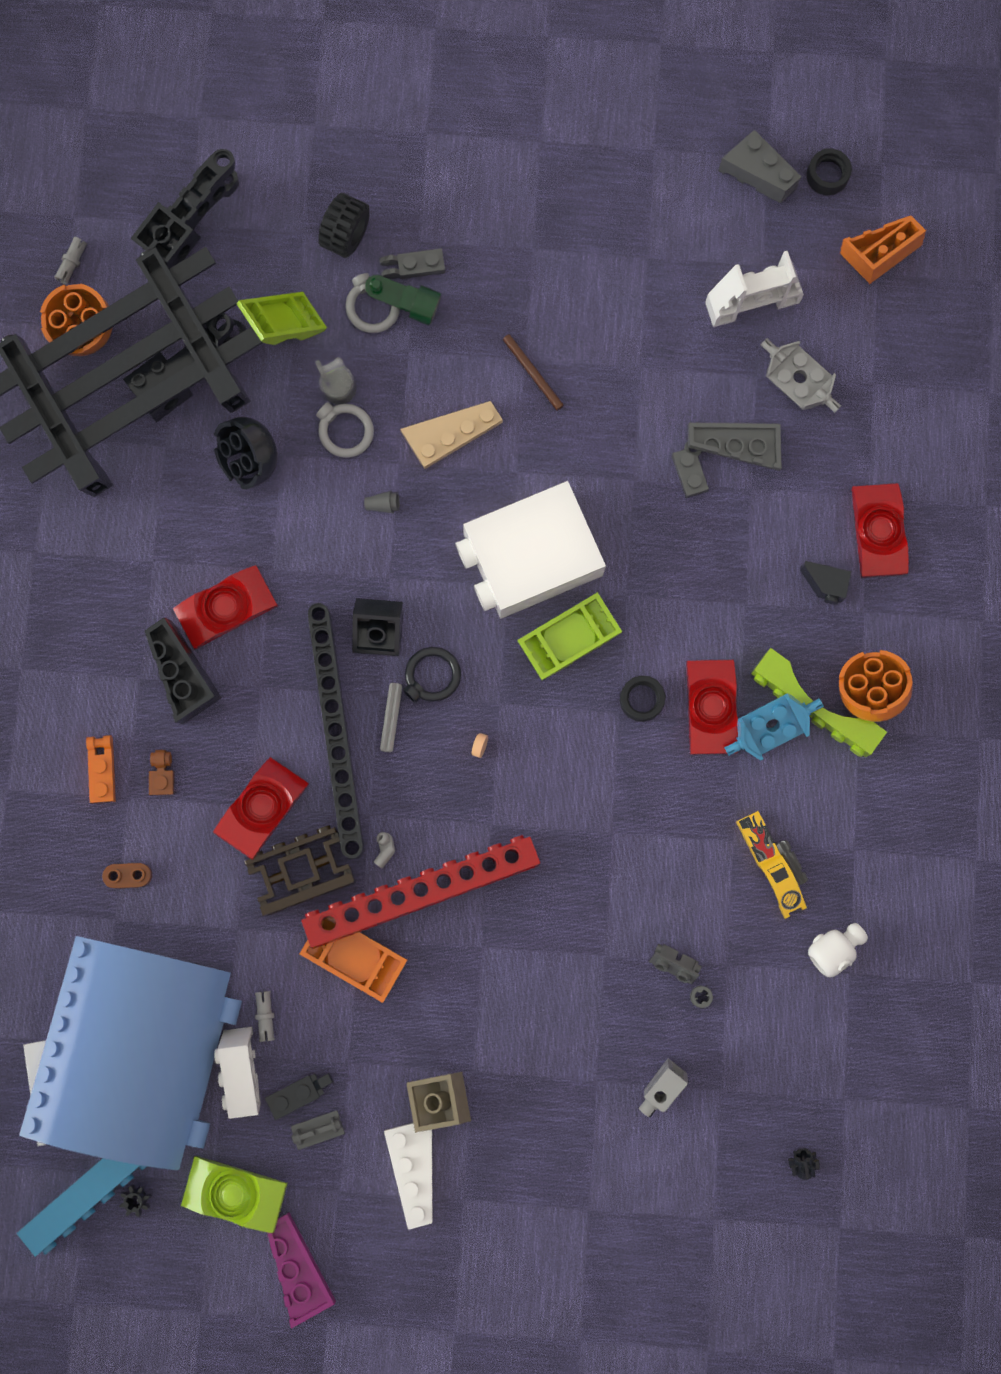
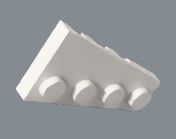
(413, 1171)

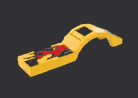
(771, 863)

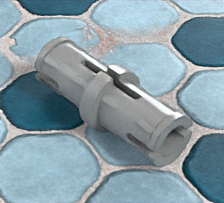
(70, 260)
(264, 1016)

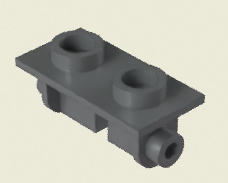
(665, 960)
(317, 1130)

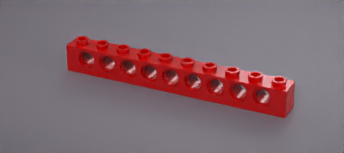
(526, 860)

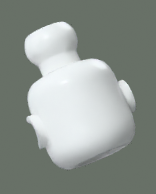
(836, 951)

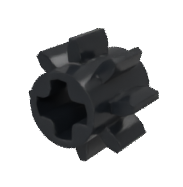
(804, 1163)
(128, 1201)

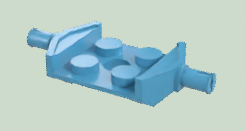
(792, 721)

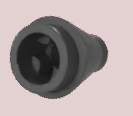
(384, 502)

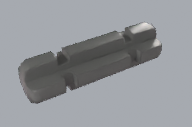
(792, 861)

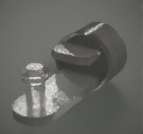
(336, 382)

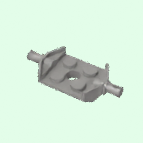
(792, 359)

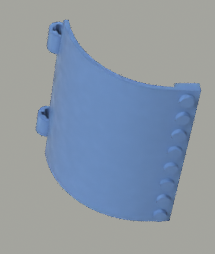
(129, 1056)

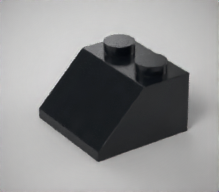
(377, 627)

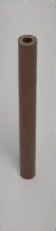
(533, 372)

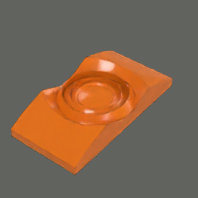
(358, 962)

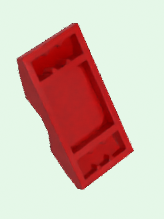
(880, 530)
(224, 606)
(711, 705)
(260, 808)

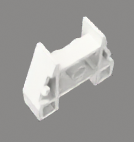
(748, 291)

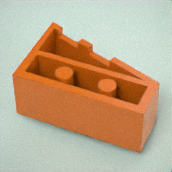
(883, 248)

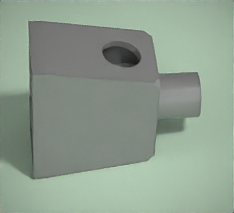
(668, 1079)

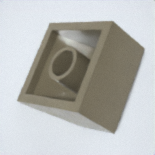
(438, 1102)

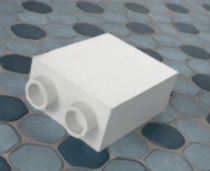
(531, 551)

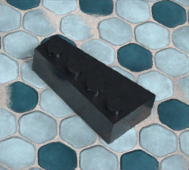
(183, 677)

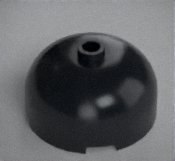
(254, 443)

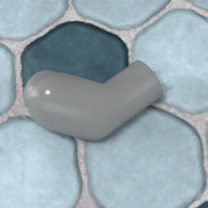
(386, 847)

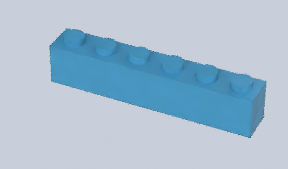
(75, 1203)

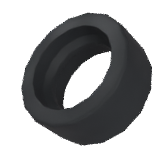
(834, 156)
(656, 687)

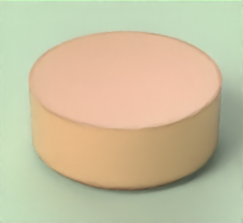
(479, 745)

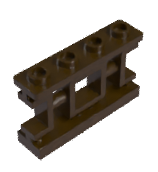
(305, 887)

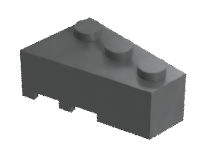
(761, 167)

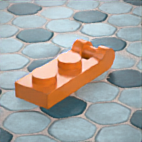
(101, 770)

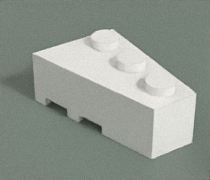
(238, 1073)

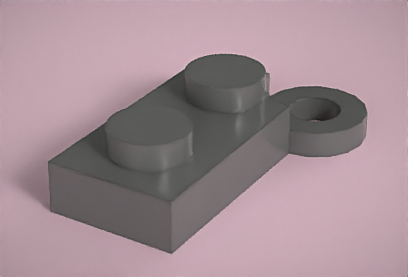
(690, 472)

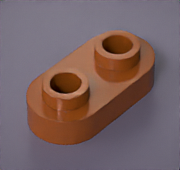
(126, 875)

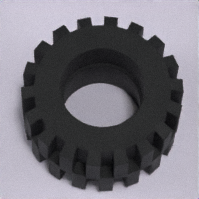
(344, 225)

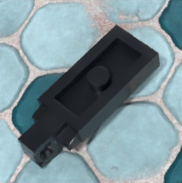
(297, 1094)

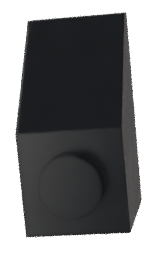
(827, 581)

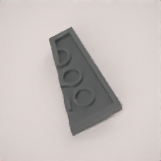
(744, 442)

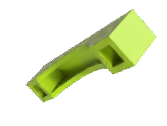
(858, 733)

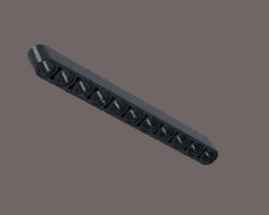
(330, 720)

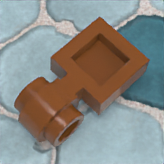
(161, 781)

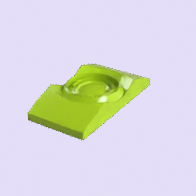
(282, 317)
(569, 636)
(234, 1195)

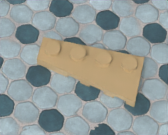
(446, 434)

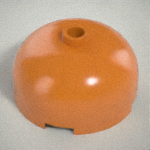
(69, 307)
(875, 685)

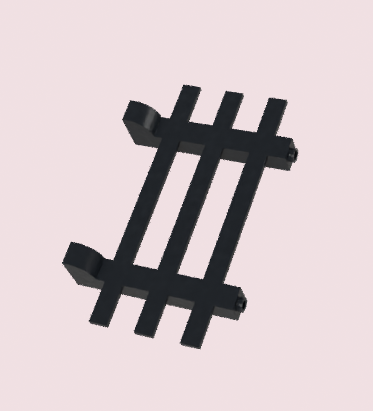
(187, 324)

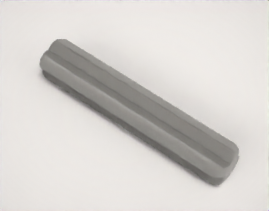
(391, 717)

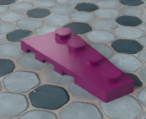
(300, 1277)

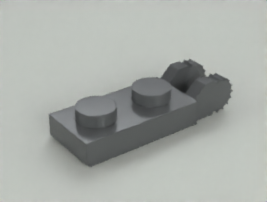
(414, 264)

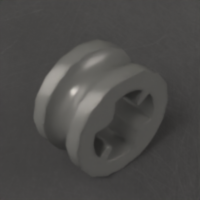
(703, 1004)

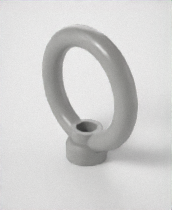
(359, 288)
(328, 413)

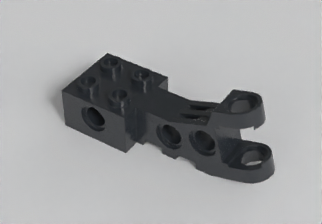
(173, 227)
(159, 368)

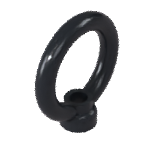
(415, 691)

